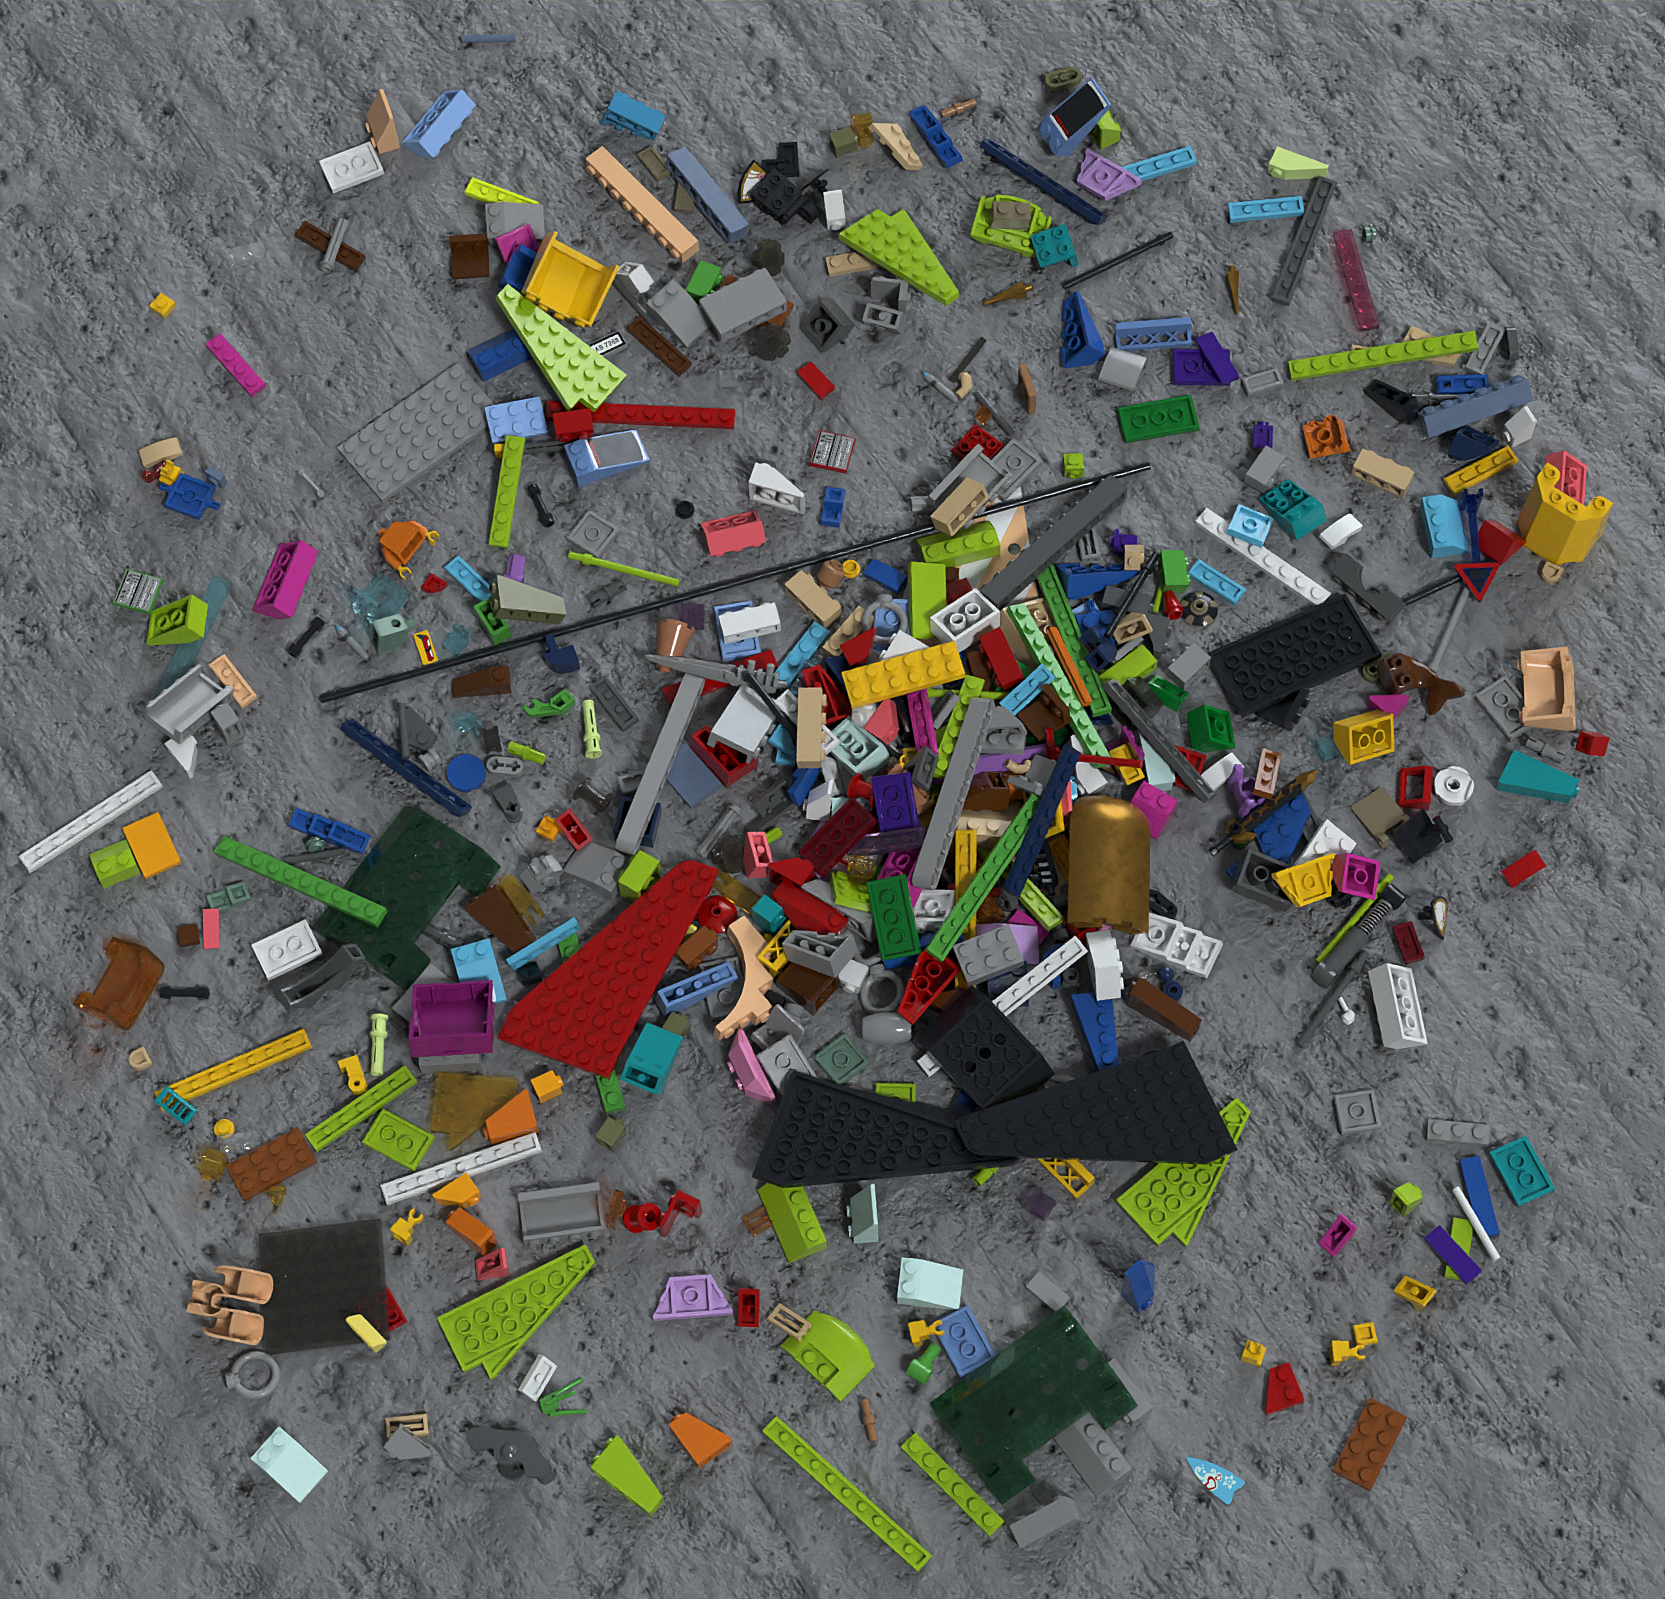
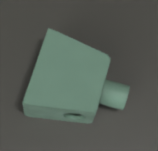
(390, 632)

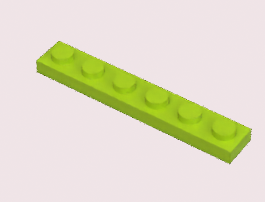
(507, 491)
(971, 688)
(361, 1108)
(952, 1484)

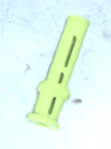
(591, 736)
(378, 1035)

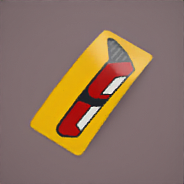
(425, 647)

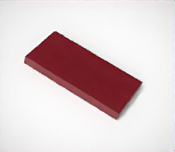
(837, 836)

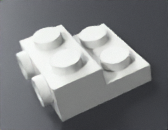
(933, 909)

